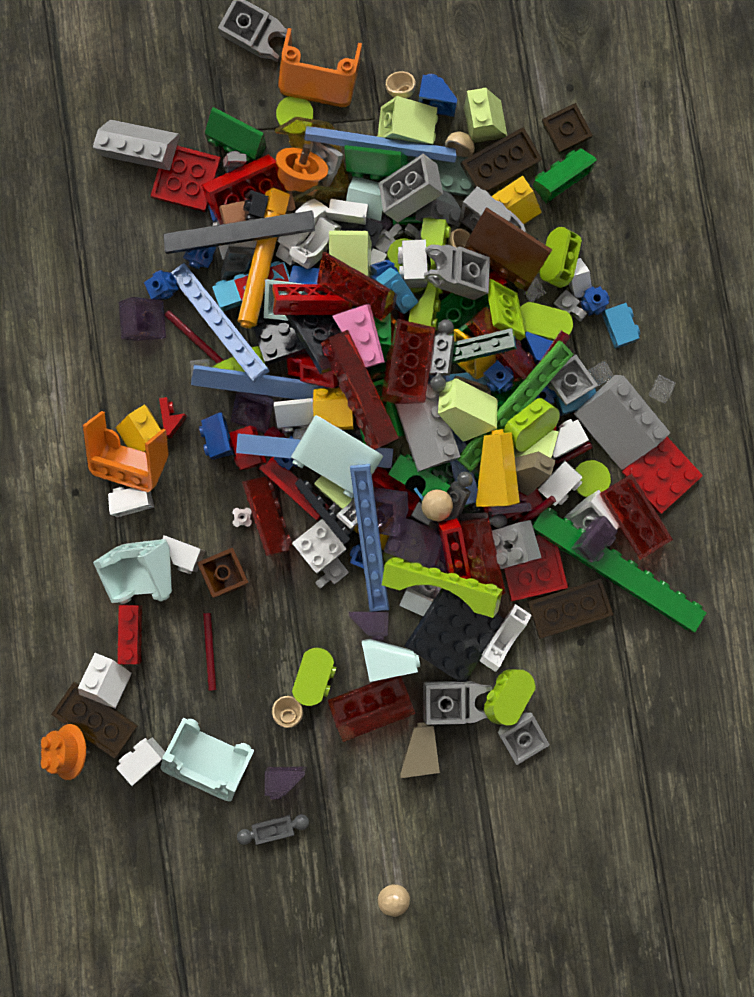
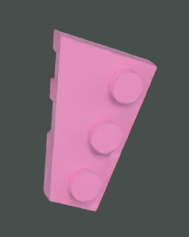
(363, 332)

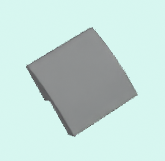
(331, 157)

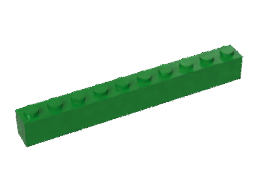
(622, 573)

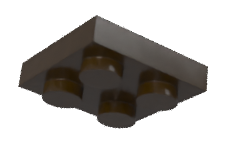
(567, 128)

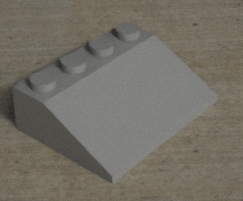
(621, 422)

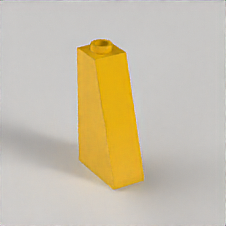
(497, 471)

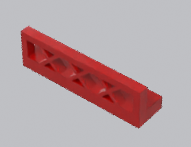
(308, 304)
(286, 481)

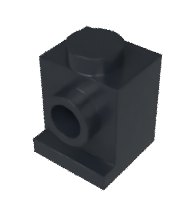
(255, 205)

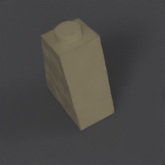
(532, 471)
(421, 752)

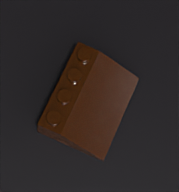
(510, 249)

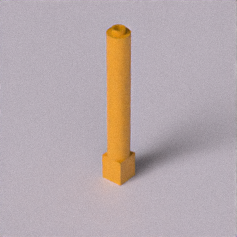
(261, 263)

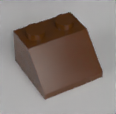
(223, 573)

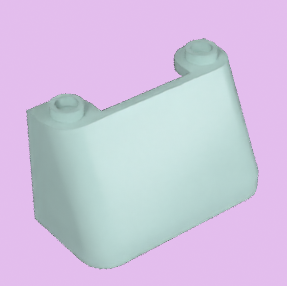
(332, 453)
(136, 570)
(388, 660)
(205, 761)

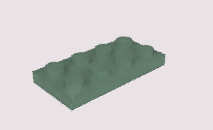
(452, 176)

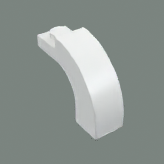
(289, 241)
(318, 242)
(504, 637)

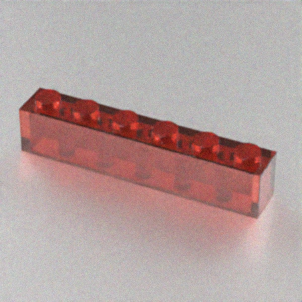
(359, 390)

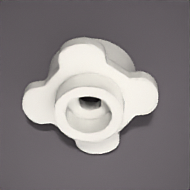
(238, 513)

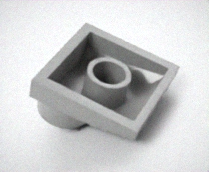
(572, 381)
(523, 738)

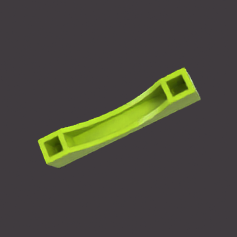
(424, 312)
(480, 597)

